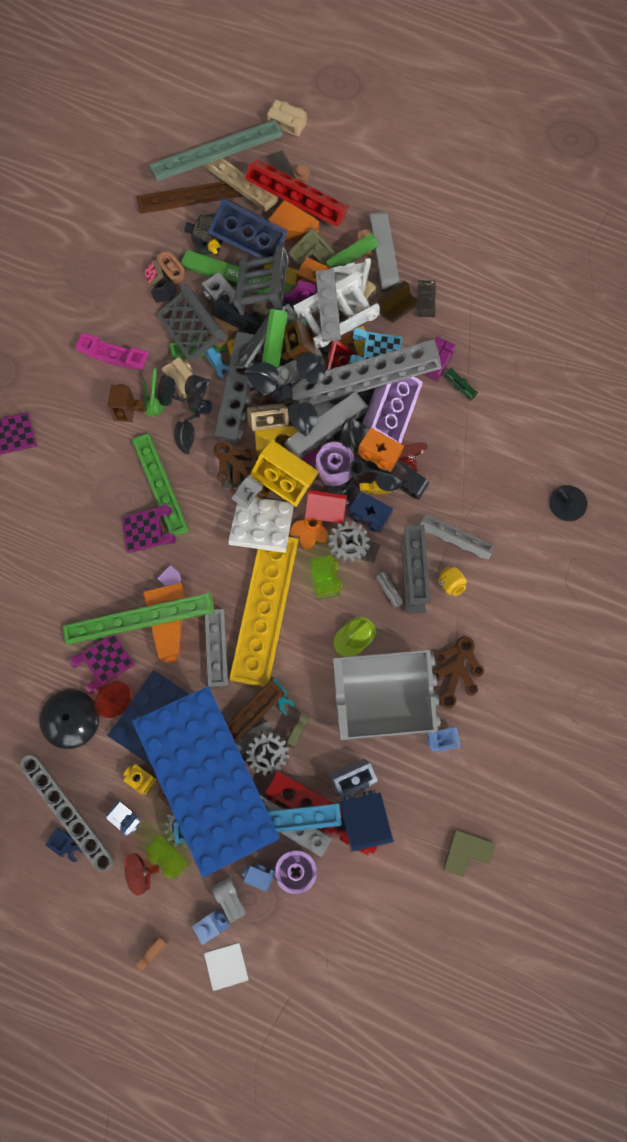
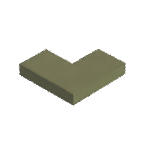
(312, 244)
(465, 847)

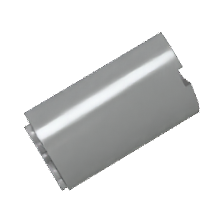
(385, 694)

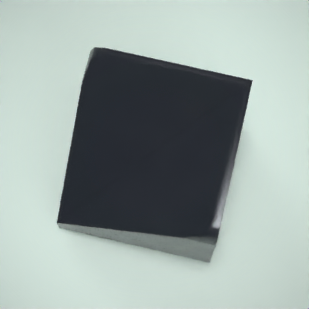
(163, 291)

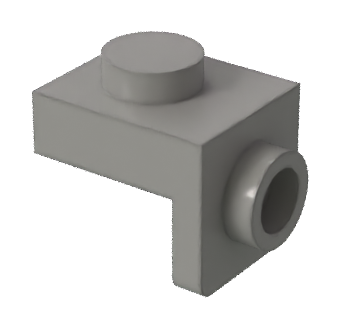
(247, 492)

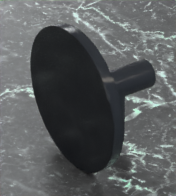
(568, 503)

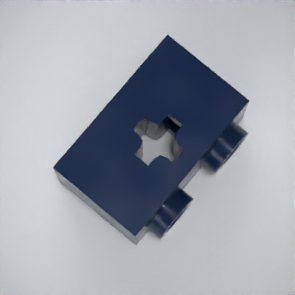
(364, 504)

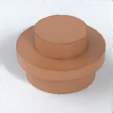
(301, 173)

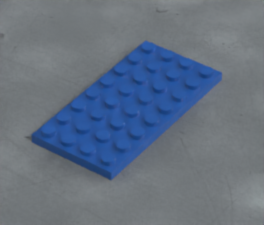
(205, 781)

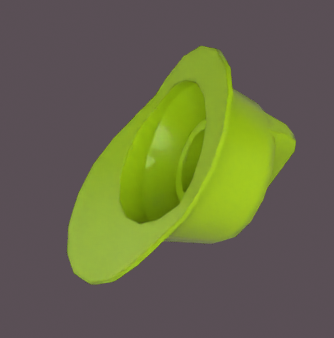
(354, 637)

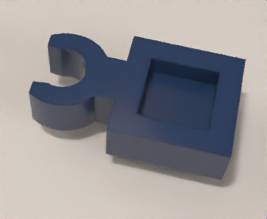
(62, 843)

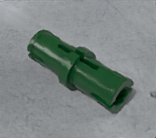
(460, 384)

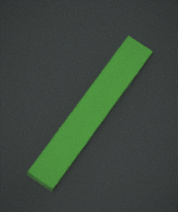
(159, 483)

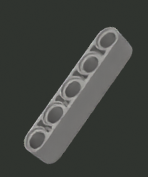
(384, 252)
(327, 425)

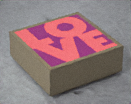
(153, 273)

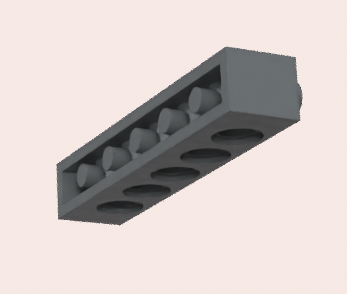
(233, 433)

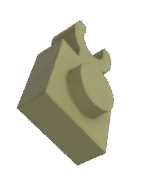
(294, 734)

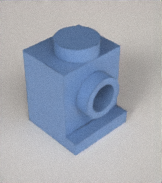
(258, 876)

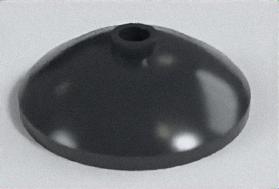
(80, 725)

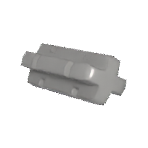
(389, 589)

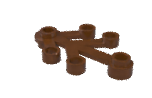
(238, 466)
(457, 669)

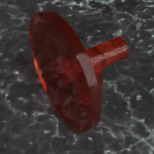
(410, 452)
(112, 699)
(137, 874)

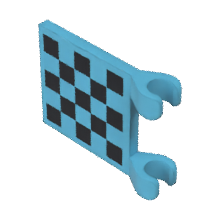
(375, 344)

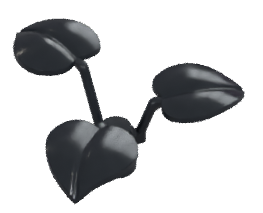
(264, 377)
(195, 390)
(351, 437)

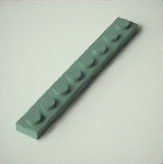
(215, 150)

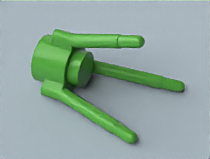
(152, 405)

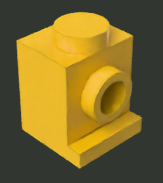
(145, 782)

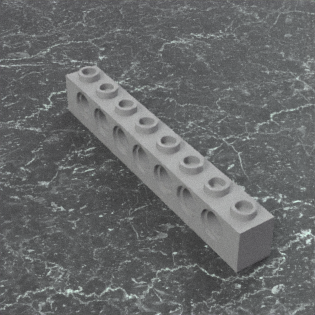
(369, 373)

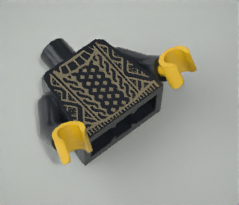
(201, 239)

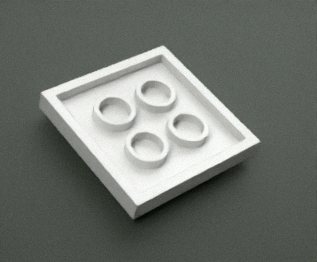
(262, 525)

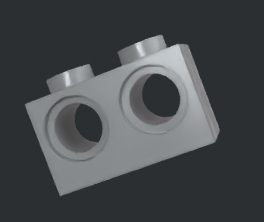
(224, 290)

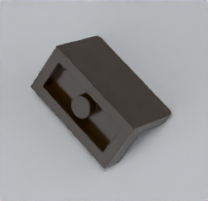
(397, 302)

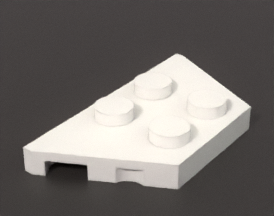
(344, 271)

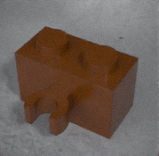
(298, 341)
(122, 403)

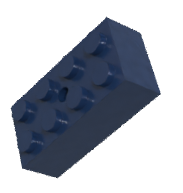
(230, 226)

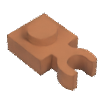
(155, 948)

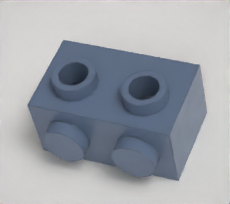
(353, 778)

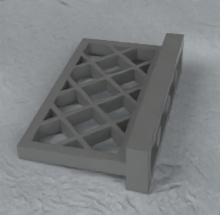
(204, 317)

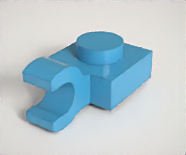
(215, 359)

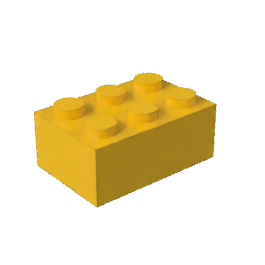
(284, 473)

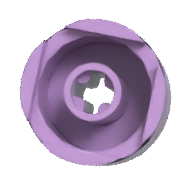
(332, 454)
(298, 884)

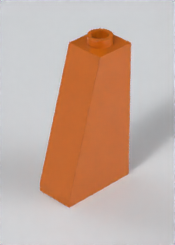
(167, 635)

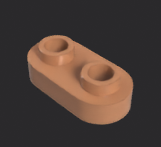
(172, 268)

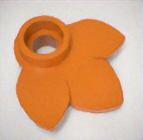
(309, 534)

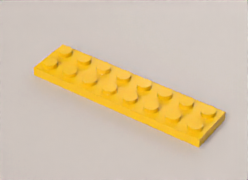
(263, 615)

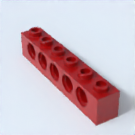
(296, 192)
(281, 783)

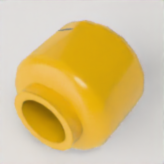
(452, 581)

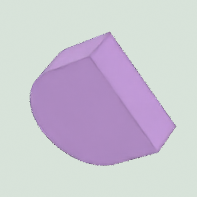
(169, 577)

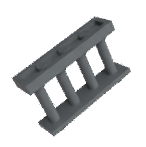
(276, 283)
(245, 358)
(415, 569)

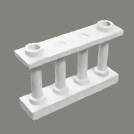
(349, 284)

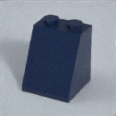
(365, 821)

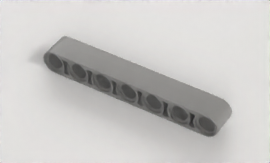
(58, 808)

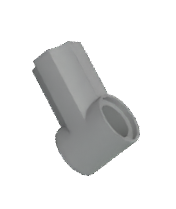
(227, 896)

